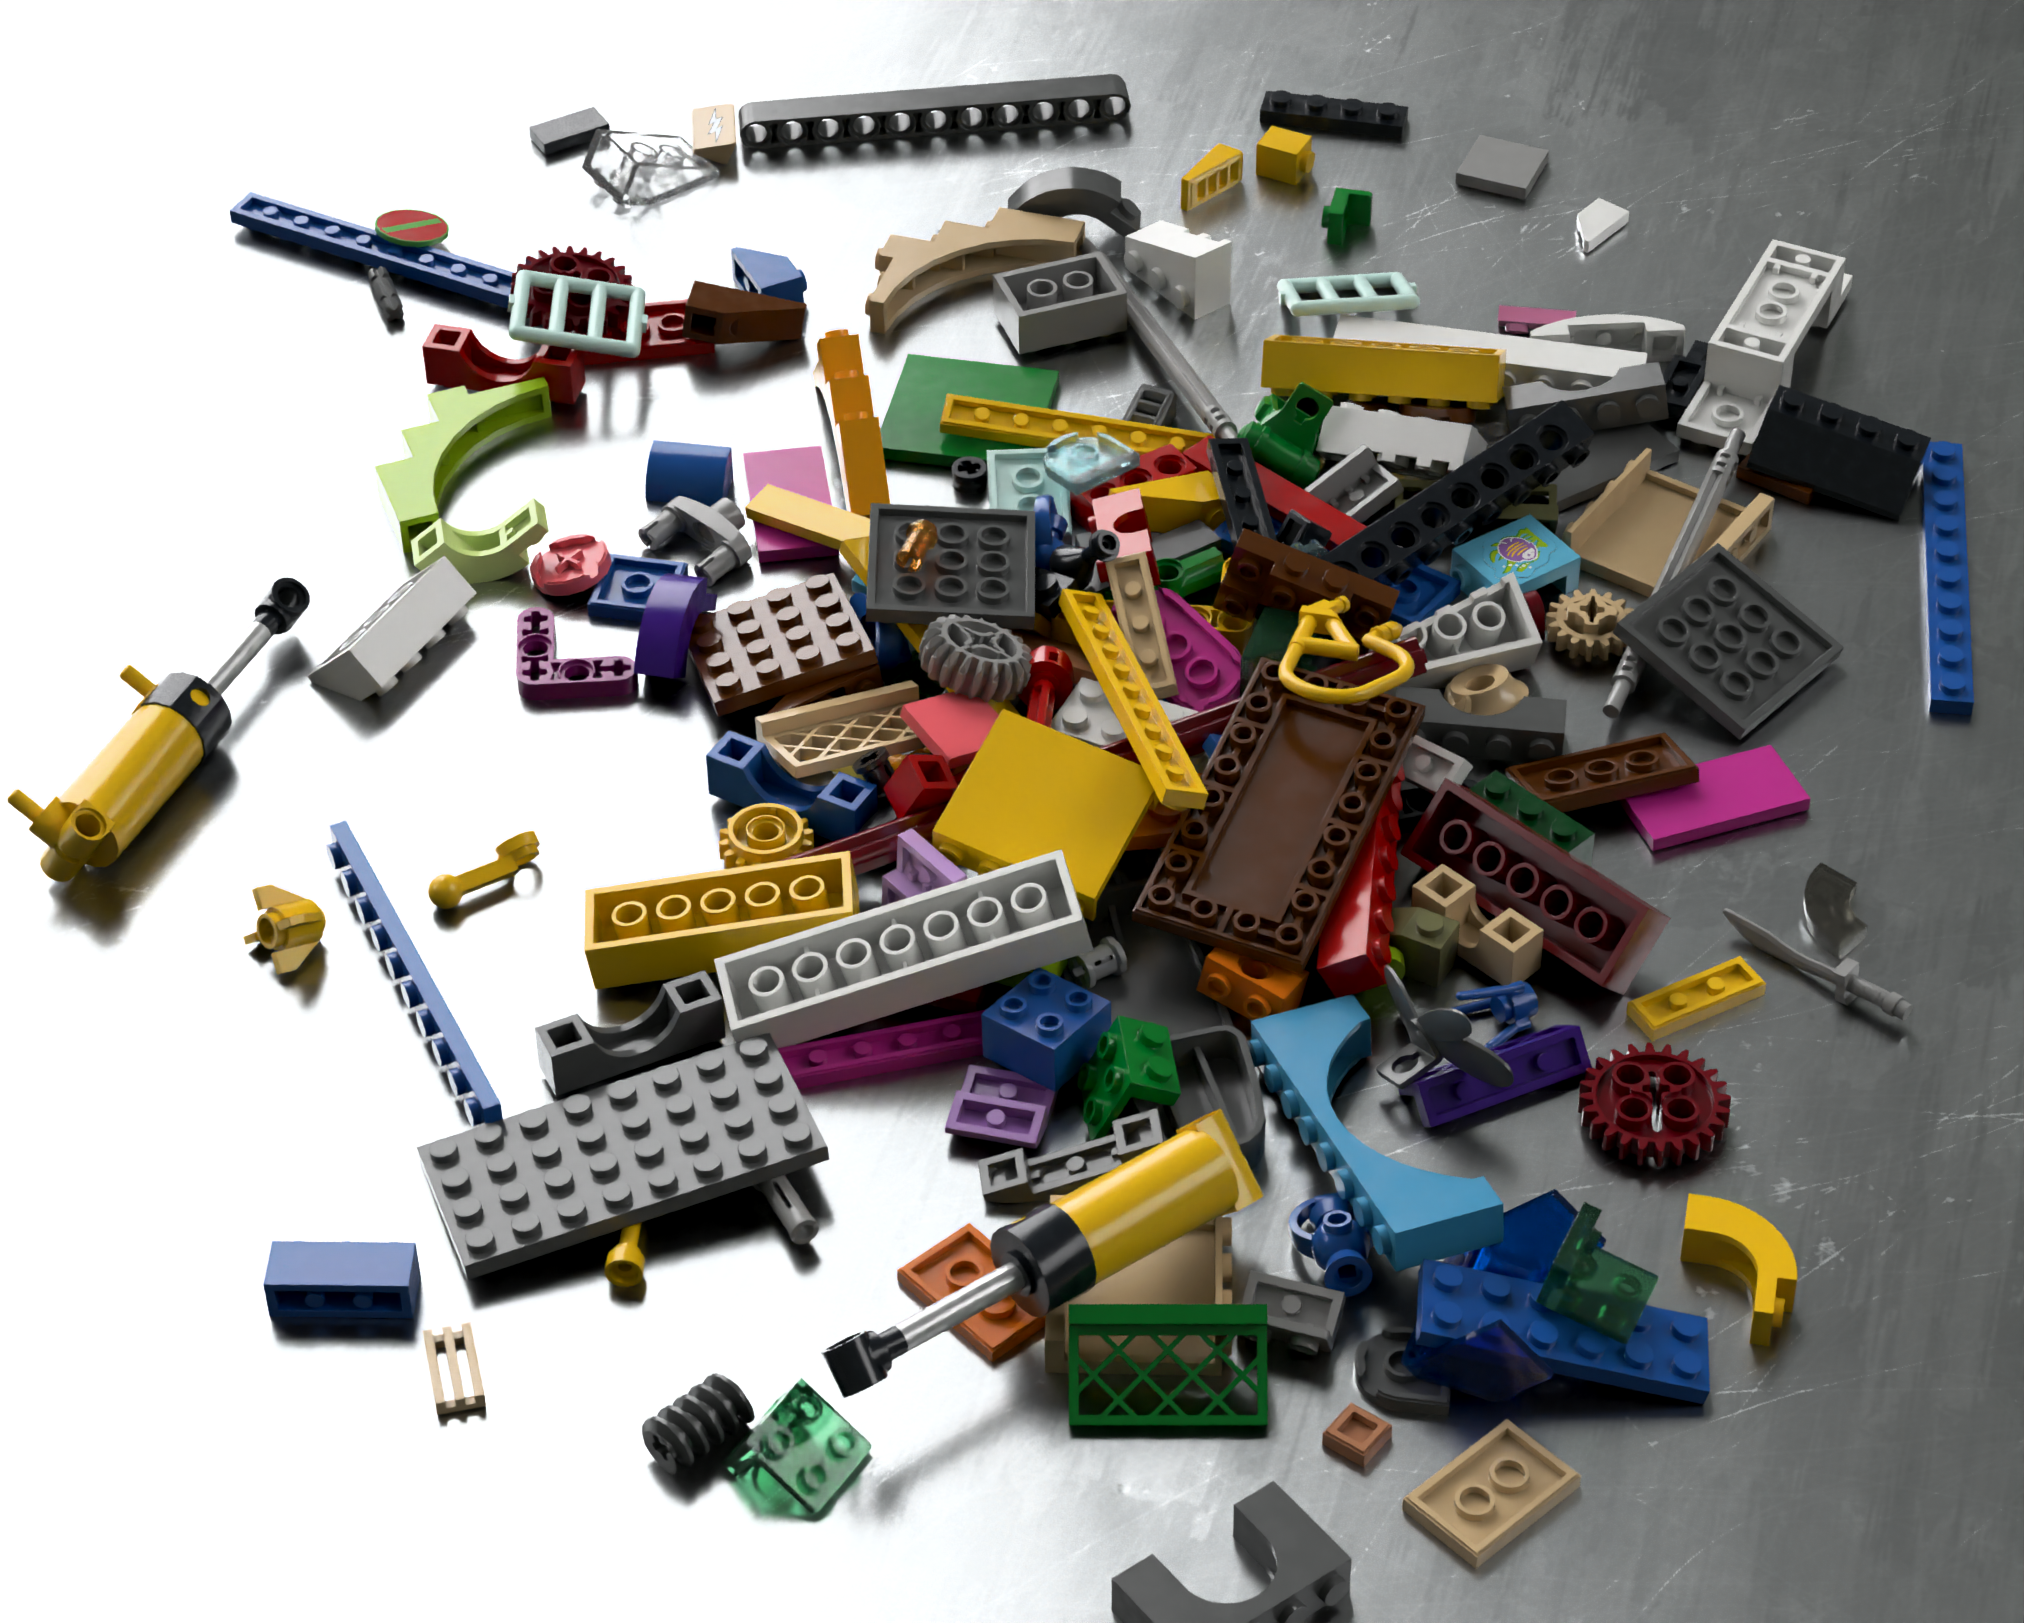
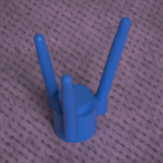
(1508, 1003)

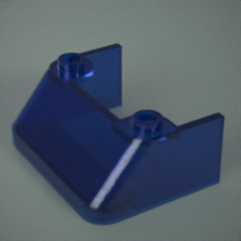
(1494, 1359)

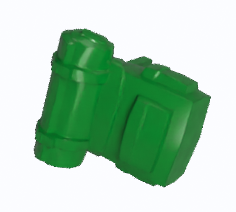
(1287, 436)

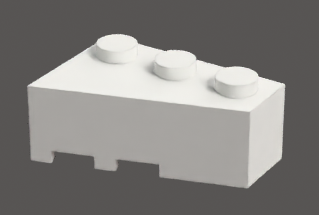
(1181, 266)

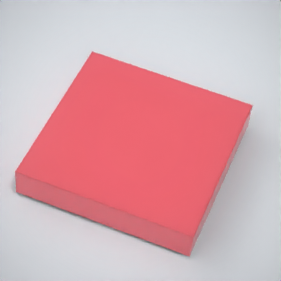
(951, 725)

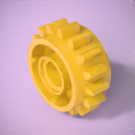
(763, 835)

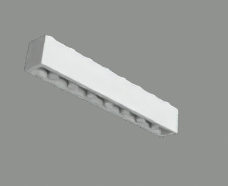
(1527, 359)

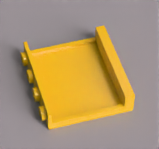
(1040, 795)

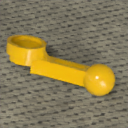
(447, 890)

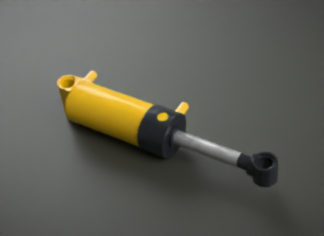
(152, 751)
(1076, 1242)

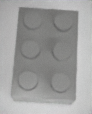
(1060, 302)

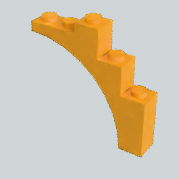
(852, 419)

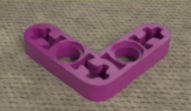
(553, 683)

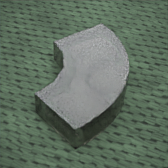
(1829, 911)

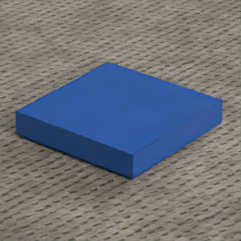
(628, 585)

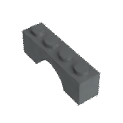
(1629, 398)
(1522, 734)
(680, 1019)

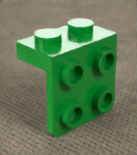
(1128, 1062)

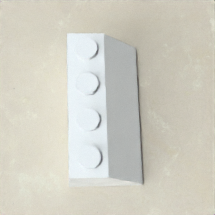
(396, 632)

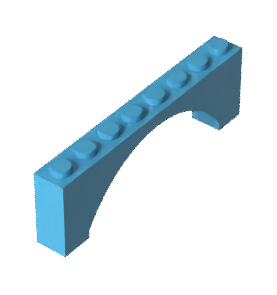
(1403, 1207)

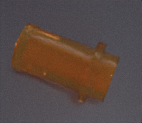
(920, 538)

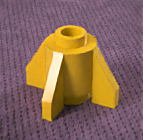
(288, 926)

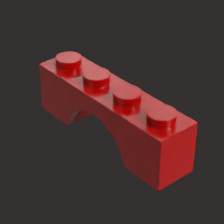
(458, 359)

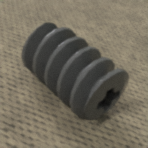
(694, 1418)

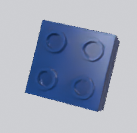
(1045, 1028)

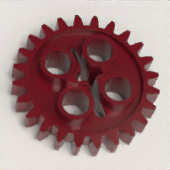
(578, 305)
(1620, 1107)

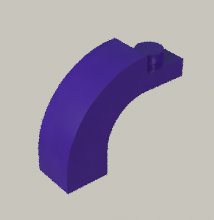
(669, 624)

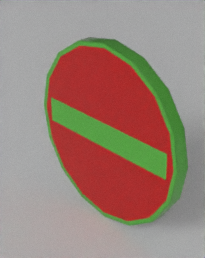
(411, 227)

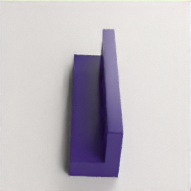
(1534, 1061)

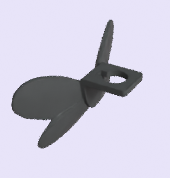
(1439, 1036)

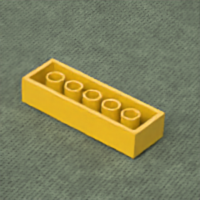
(1384, 369)
(689, 920)

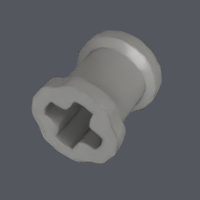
(1107, 947)

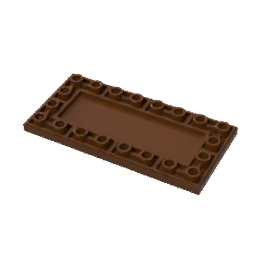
(1280, 820)

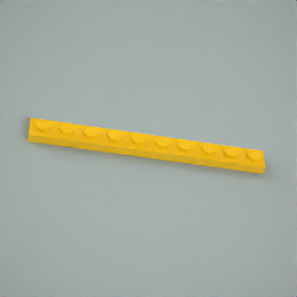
(1133, 701)

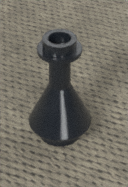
(1080, 561)

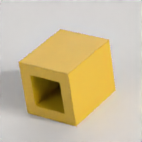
(1284, 155)

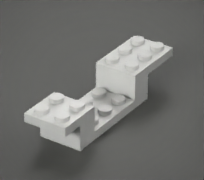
(1758, 341)

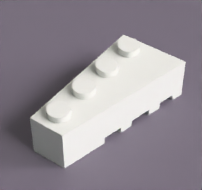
(1399, 442)
(1480, 630)

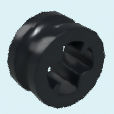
(969, 475)

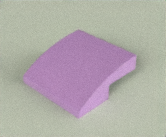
(918, 869)

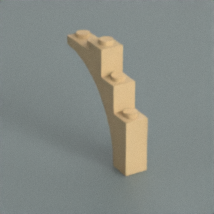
(962, 251)

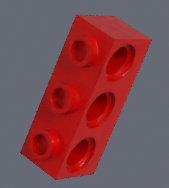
(1154, 465)

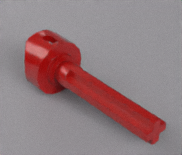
(1048, 684)

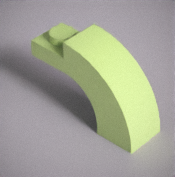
(483, 553)

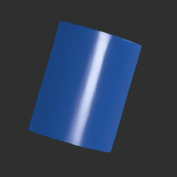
(688, 471)

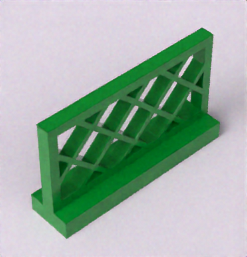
(1168, 1320)

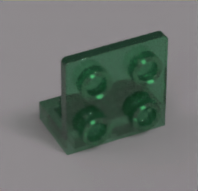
(1596, 1284)
(801, 1446)

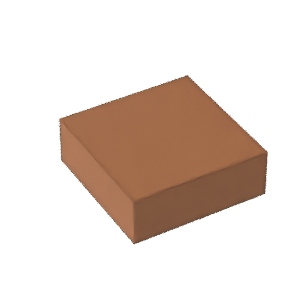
(1357, 1434)

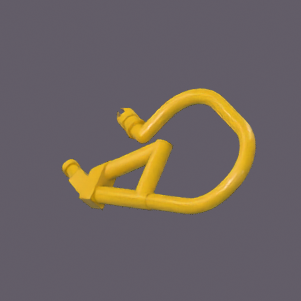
(1324, 619)

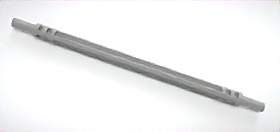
(1171, 359)
(1682, 555)

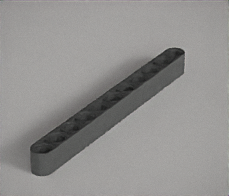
(919, 120)

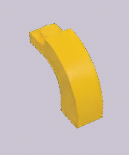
(1749, 1247)

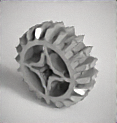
(975, 658)

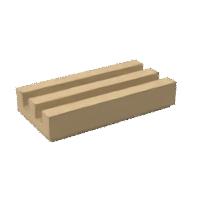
(449, 1340)

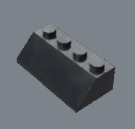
(1838, 452)

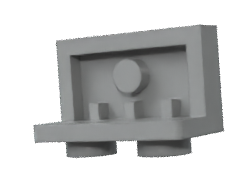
(1357, 485)
(1296, 1311)

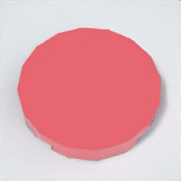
(570, 565)

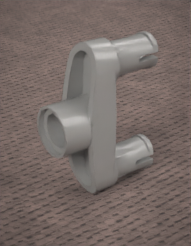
(711, 526)

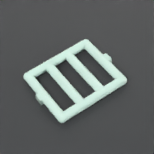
(1362, 283)
(555, 333)

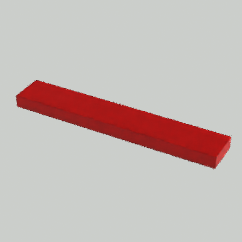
(1283, 496)

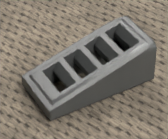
(1152, 406)

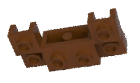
(1287, 578)

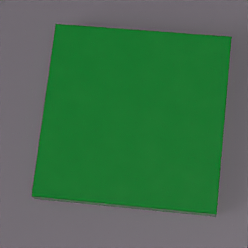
(916, 408)

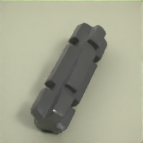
(385, 293)

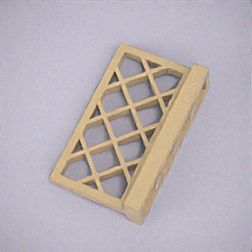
(839, 730)

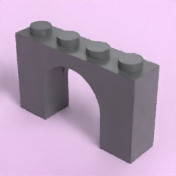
(1293, 1549)

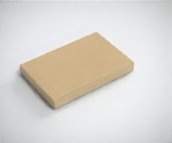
(1491, 1493)

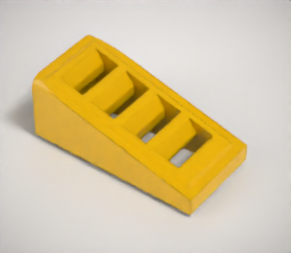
(1213, 174)

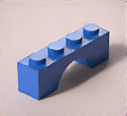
(748, 775)

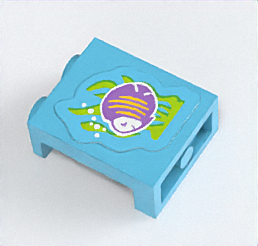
(1520, 548)

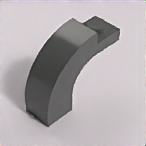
(1078, 192)

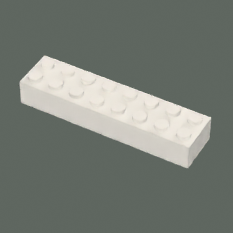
(905, 953)

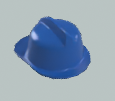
(886, 639)

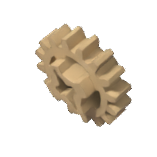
(1586, 624)

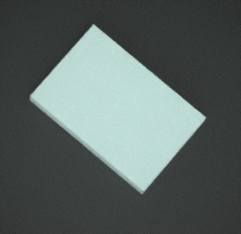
(1019, 478)

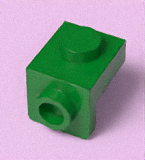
(1346, 208)

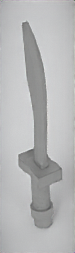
(1844, 975)

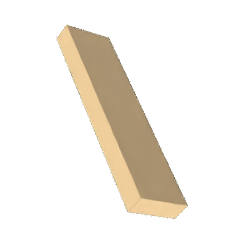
(1142, 621)

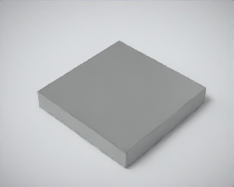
(1502, 167)

